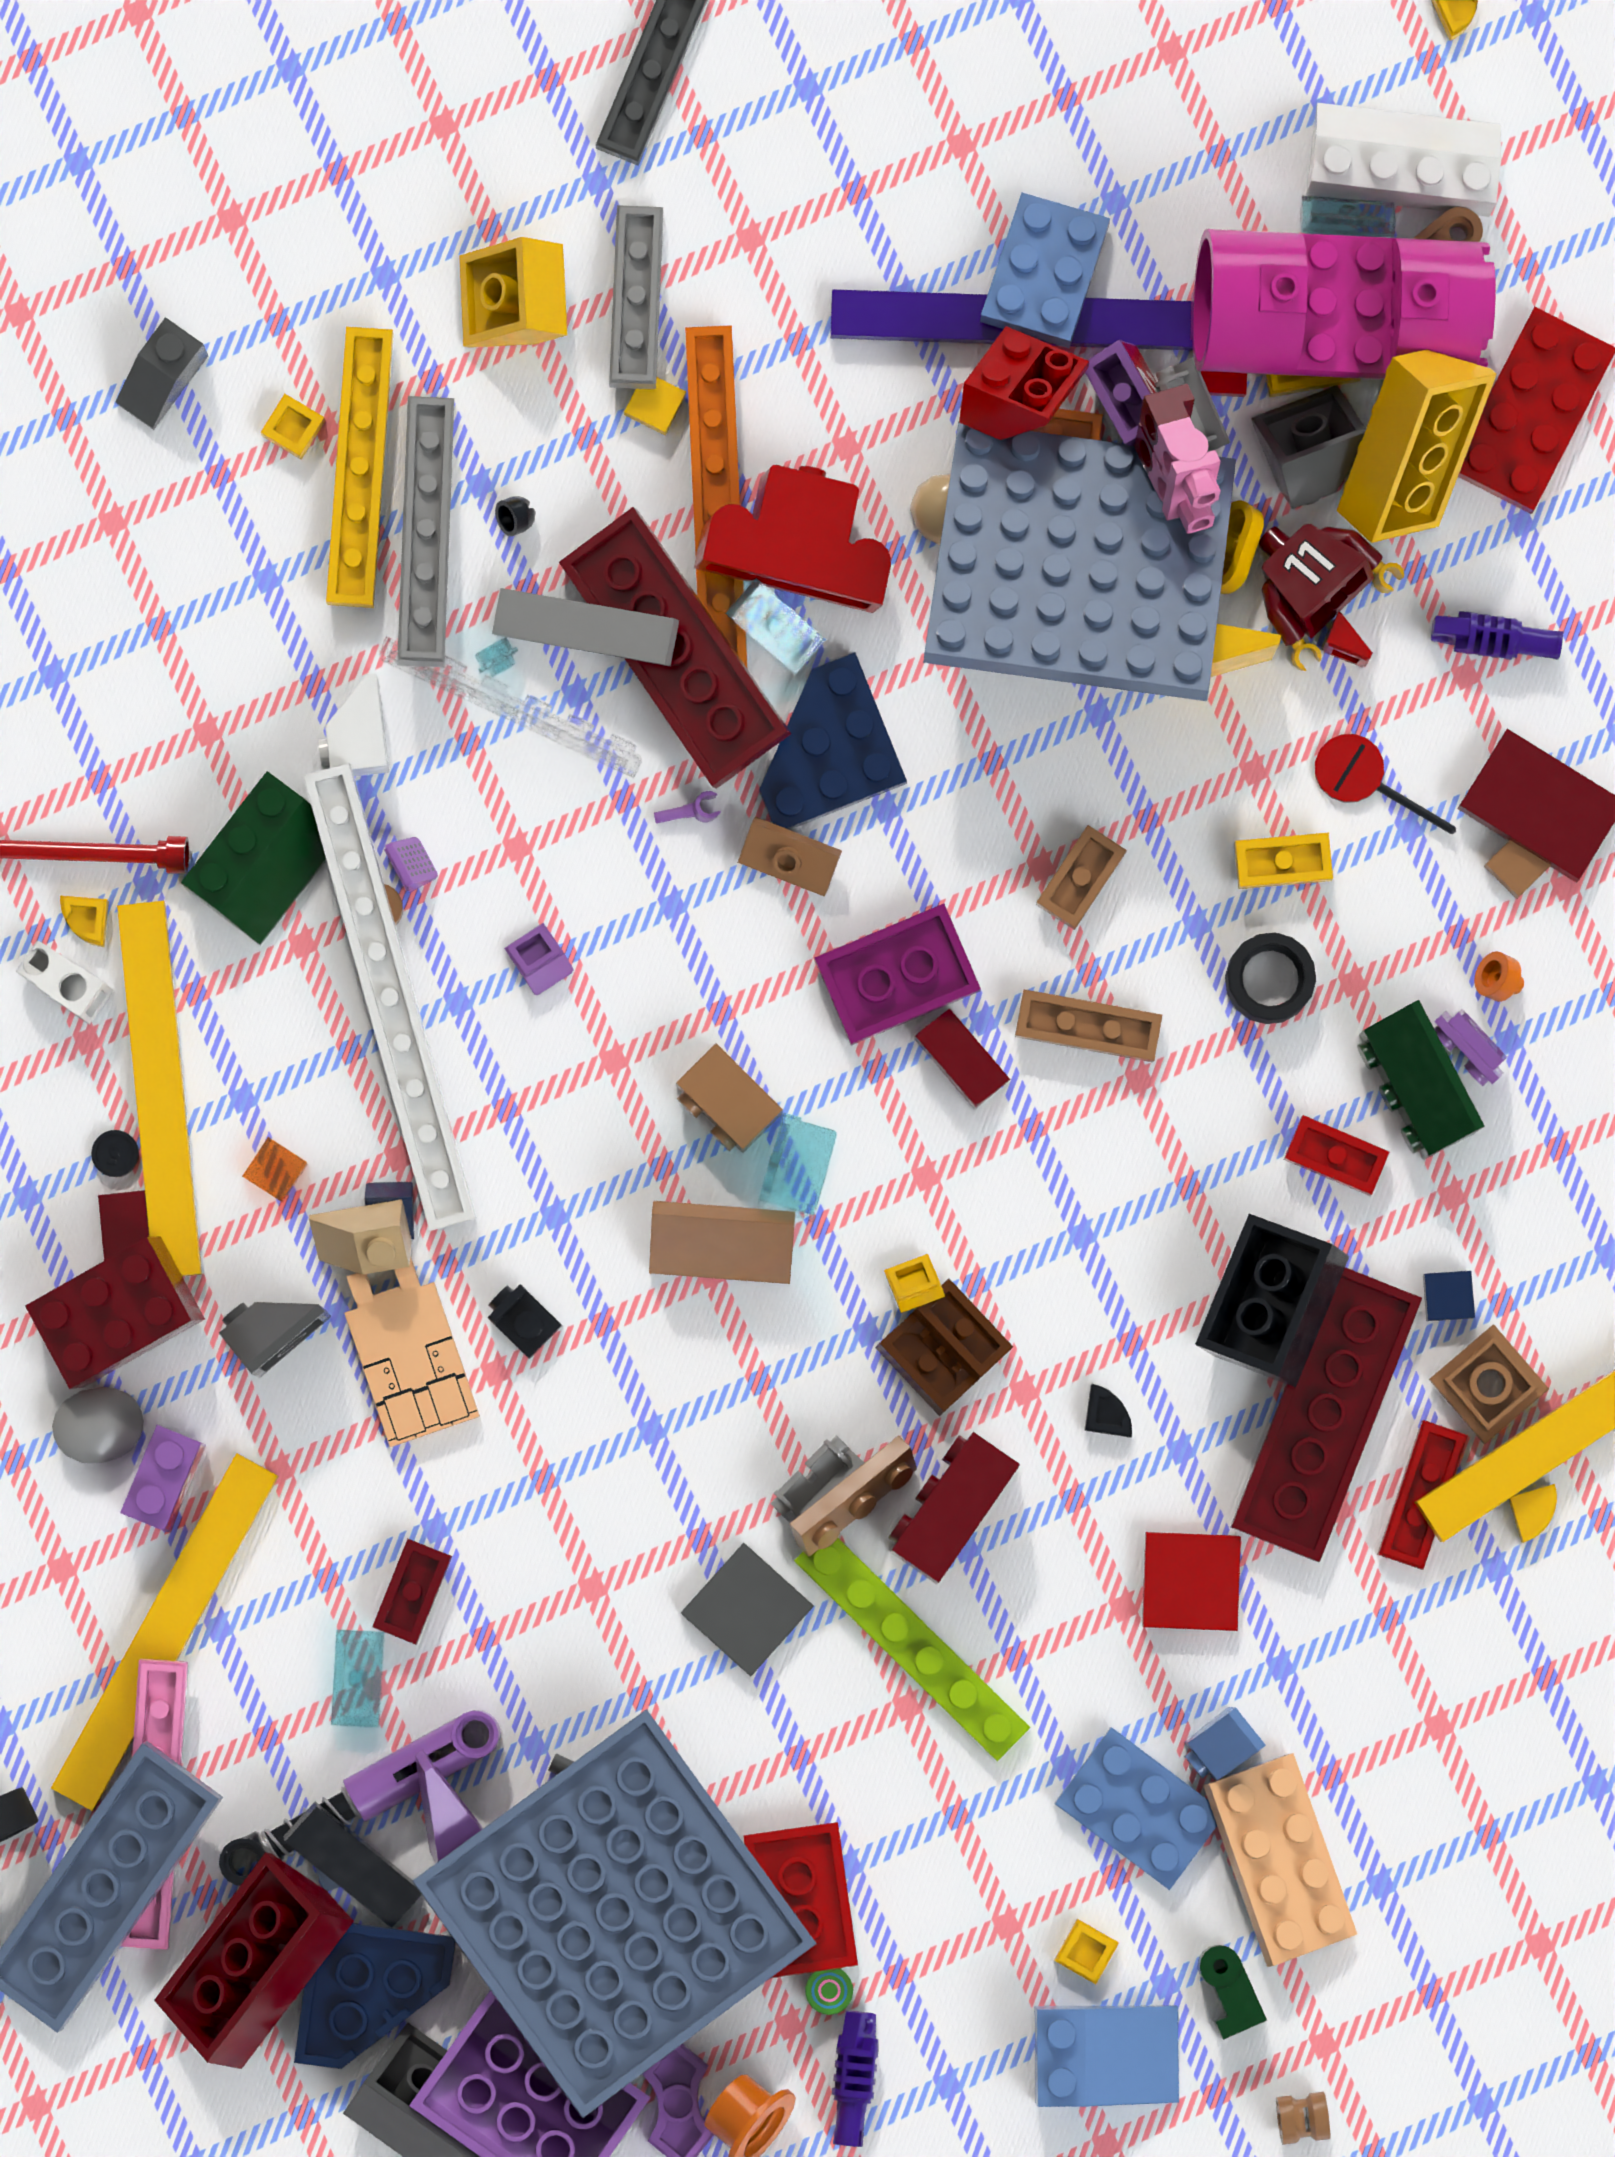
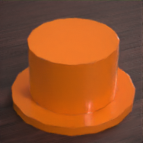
(749, 2116)

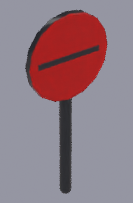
(1352, 770)

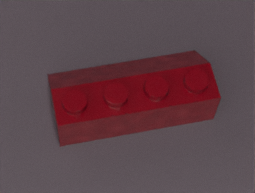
(252, 1962)

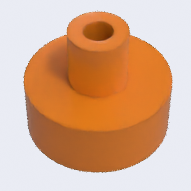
(1498, 977)

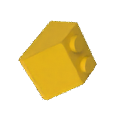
(513, 293)

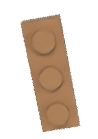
(1088, 1025)
(854, 1496)

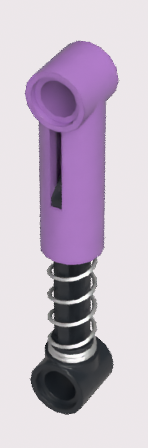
(374, 1787)

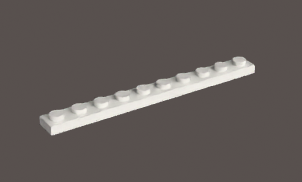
(389, 996)

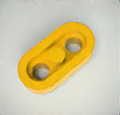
(1242, 541)

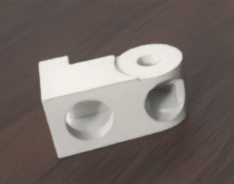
(64, 981)

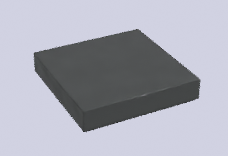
(747, 1609)

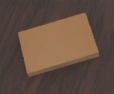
(721, 1242)

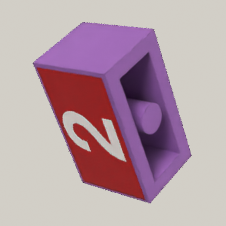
(1121, 383)
(163, 1478)

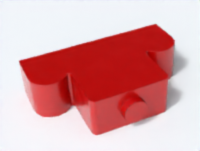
(798, 541)

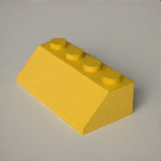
(1414, 444)

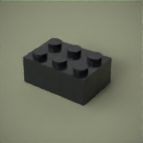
(1272, 1300)

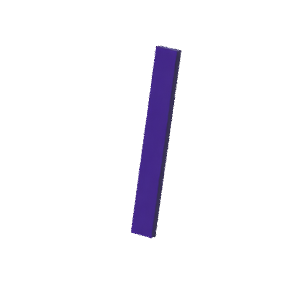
(958, 317)

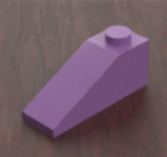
(445, 1814)

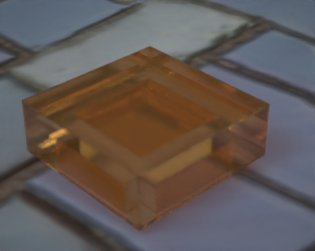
(275, 1169)

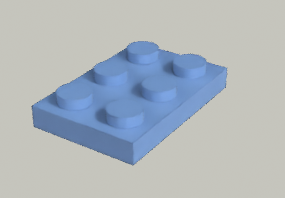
(1045, 269)
(1139, 1808)

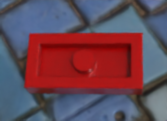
(1336, 1155)

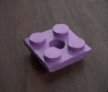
(1476, 1045)

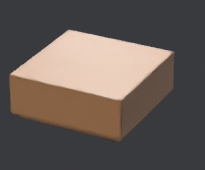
(1516, 868)

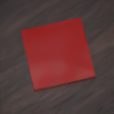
(1191, 1581)

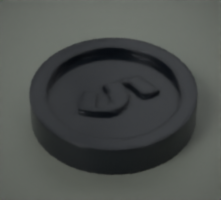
(115, 1153)

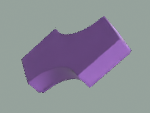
(679, 2123)

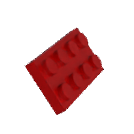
(1534, 409)

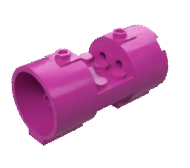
(1336, 302)

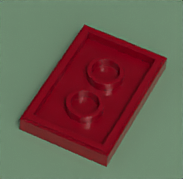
(1541, 805)

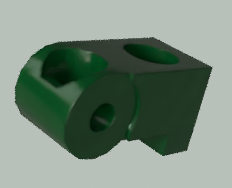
(1225, 1973)

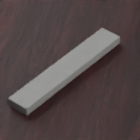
(425, 532)

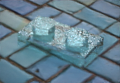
(1347, 217)
(775, 626)
(358, 1678)

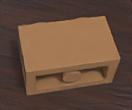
(727, 1099)

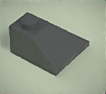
(1310, 444)
(269, 1331)

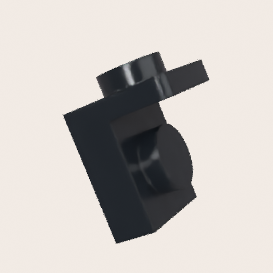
(522, 1319)

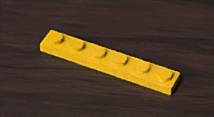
(359, 467)

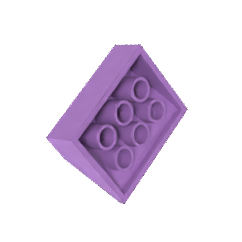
(506, 2103)

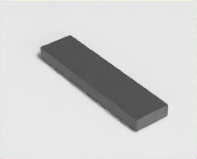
(649, 78)

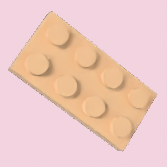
(1280, 1860)

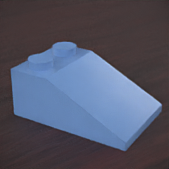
(1106, 2055)

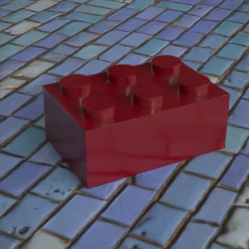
(114, 1312)
(952, 1506)

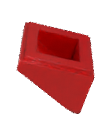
(1346, 643)

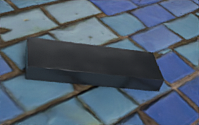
(352, 1864)

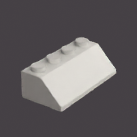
(1404, 159)

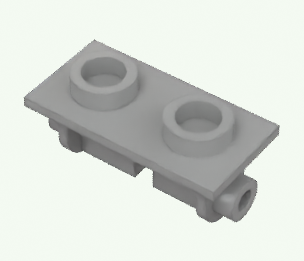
(1204, 413)
(828, 1468)

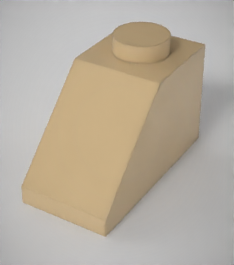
(363, 1237)

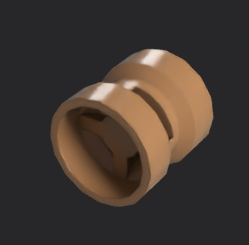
(1292, 2120)

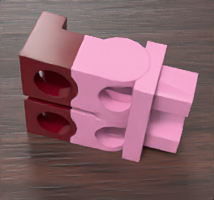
(1178, 458)

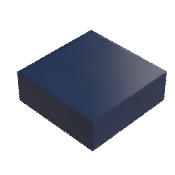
(1448, 1296)

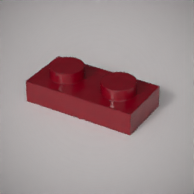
(412, 1591)

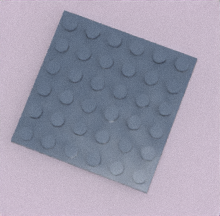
(1071, 569)
(614, 1913)

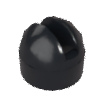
(514, 515)

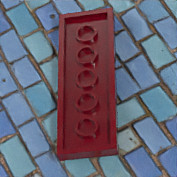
(707, 688)
(1326, 1418)

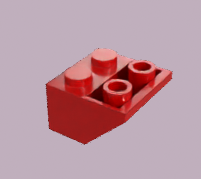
(1018, 385)

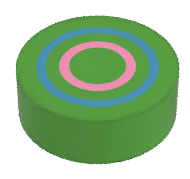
(829, 1991)

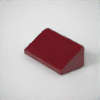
(961, 1058)

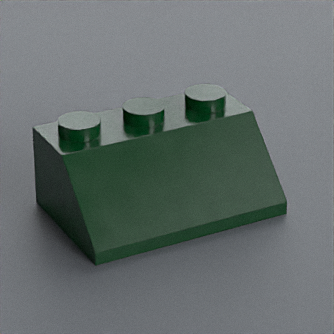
(259, 859)
(1419, 1081)

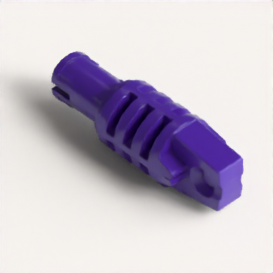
(1495, 636)
(854, 2076)

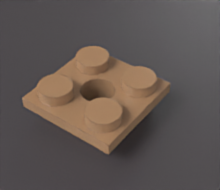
(1459, 1384)

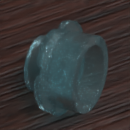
(496, 657)

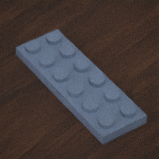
(103, 1885)

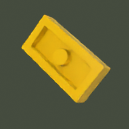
(1283, 860)

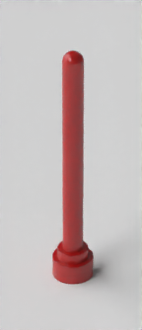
(168, 854)

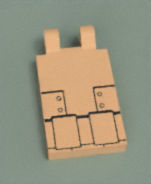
(409, 1357)

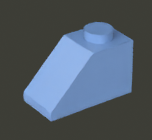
(1222, 1744)

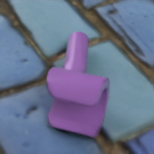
(688, 810)

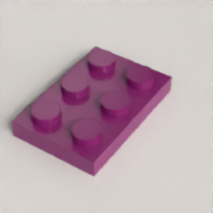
(897, 974)

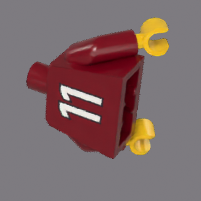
(1315, 578)

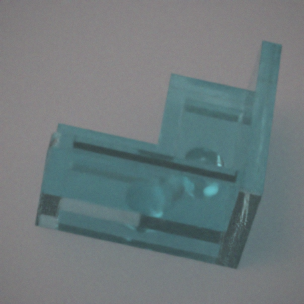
(797, 1167)

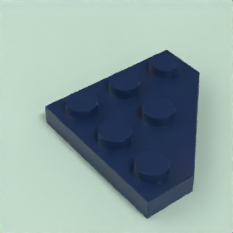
(835, 749)
(368, 1989)

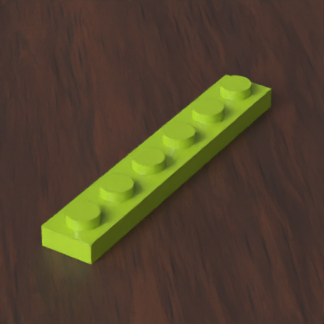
(915, 1647)

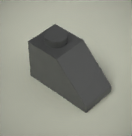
(161, 373)

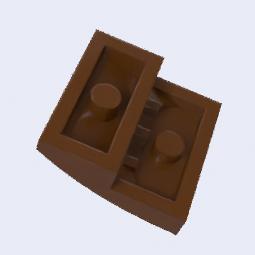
(944, 1348)

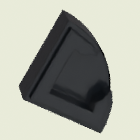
(1106, 1413)

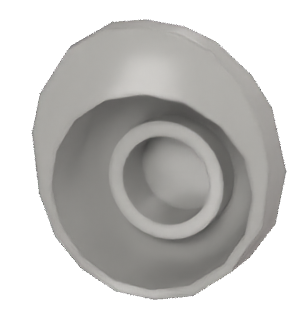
(98, 1425)

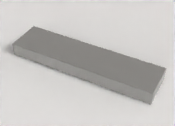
(636, 297)
(585, 627)

